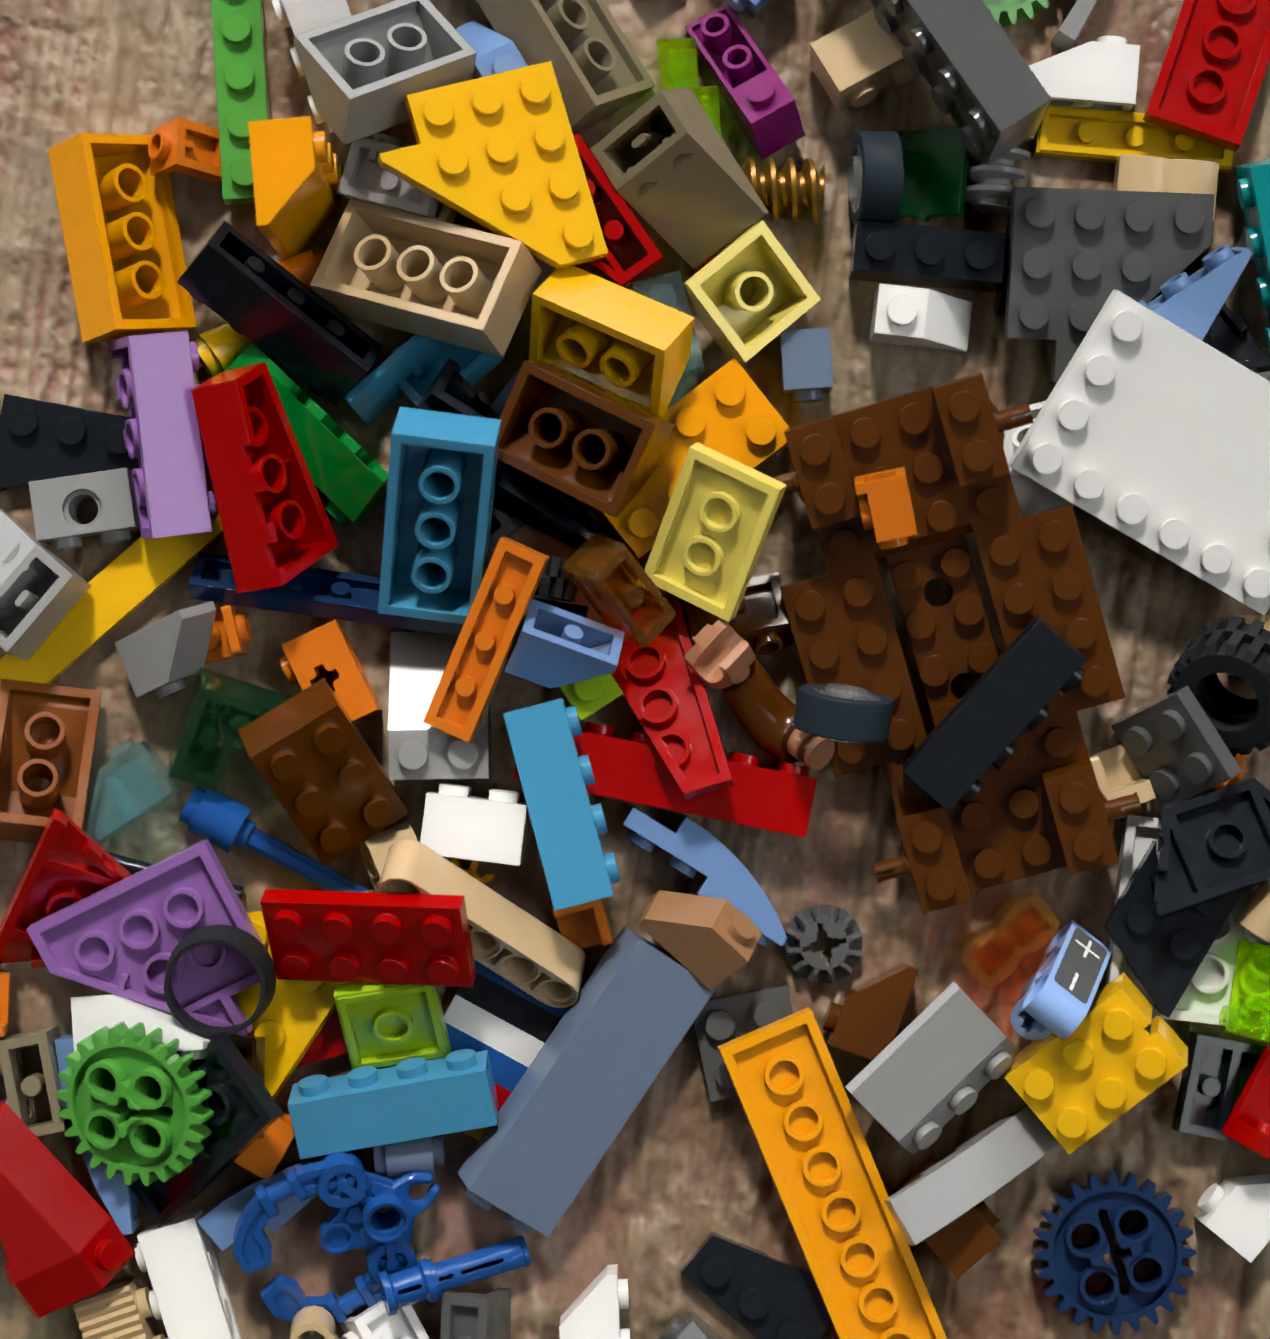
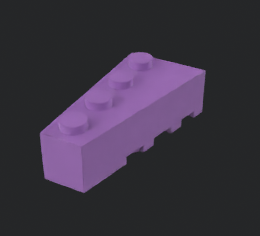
(164, 433)

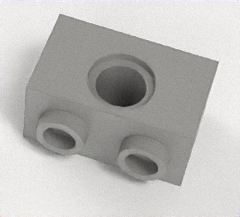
(56, 505)

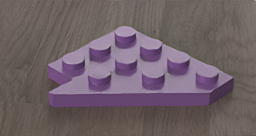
(129, 929)

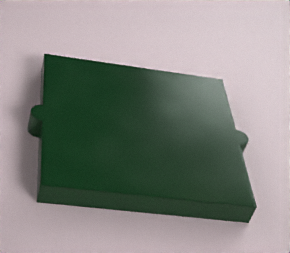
(933, 173)

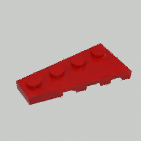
(675, 709)

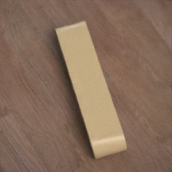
(500, 931)

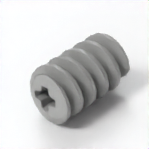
(992, 182)

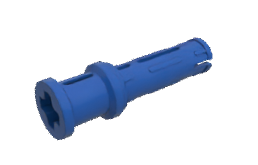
(431, 1279)

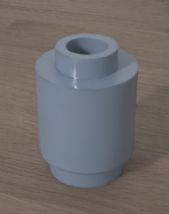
(410, 1156)

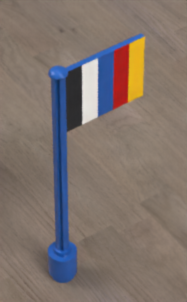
(480, 1017)

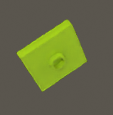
(391, 1023)

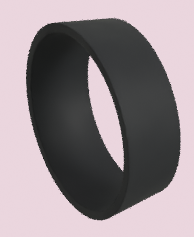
(244, 943)

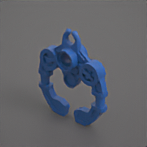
(351, 1226)

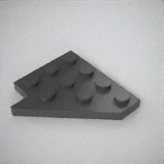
(1084, 243)

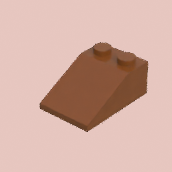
(45, 755)

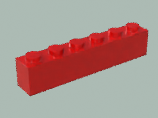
(636, 774)

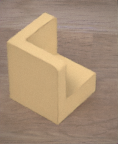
(1119, 775)

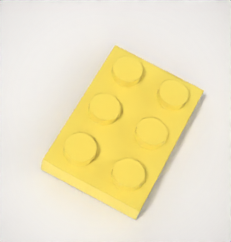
(713, 531)

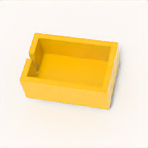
(1100, 1068)

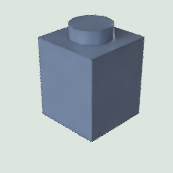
(805, 364)

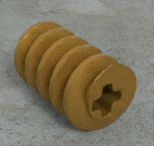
(788, 186)

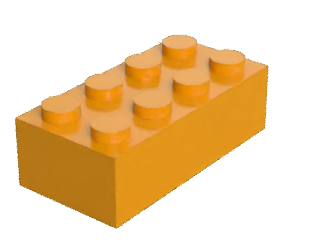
(721, 413)

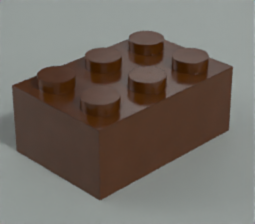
(322, 771)

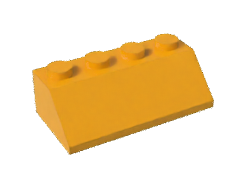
(292, 181)
(120, 238)

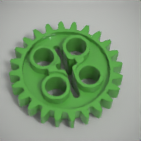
(134, 1103)

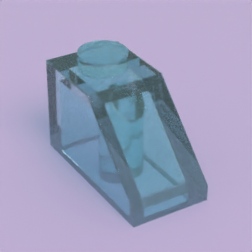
(128, 788)

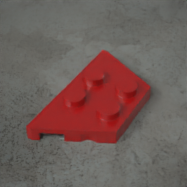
(60, 872)

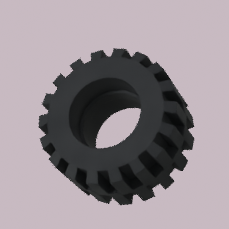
(1234, 650)

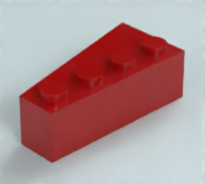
(260, 480)

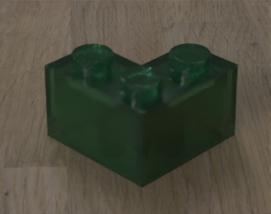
(211, 726)

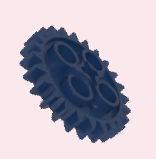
(1072, 1264)

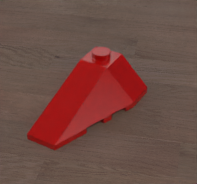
(50, 1227)

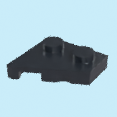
(1213, 1083)

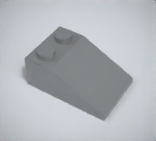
(416, 747)

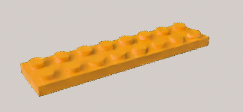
(828, 1182)

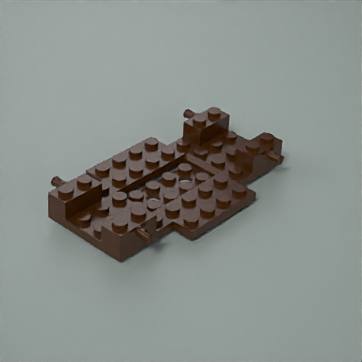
(1045, 799)

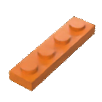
(486, 639)

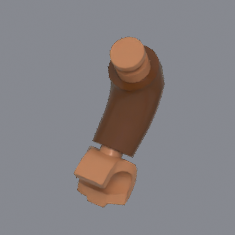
(729, 664)

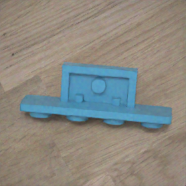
(412, 371)

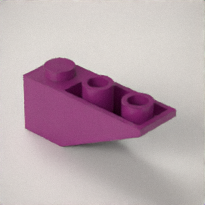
(747, 81)

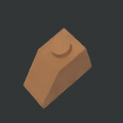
(701, 933)

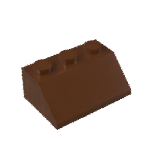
(579, 437)

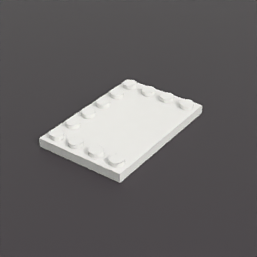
(1162, 447)

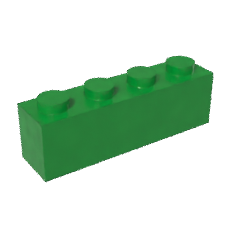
(335, 460)

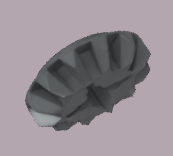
(804, 931)

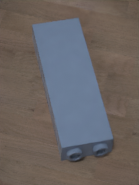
(584, 1084)

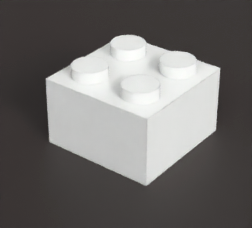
(475, 826)

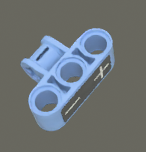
(1062, 986)

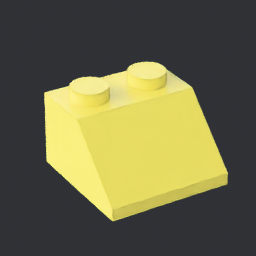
(750, 293)

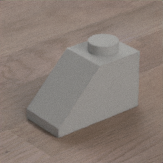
(168, 651)

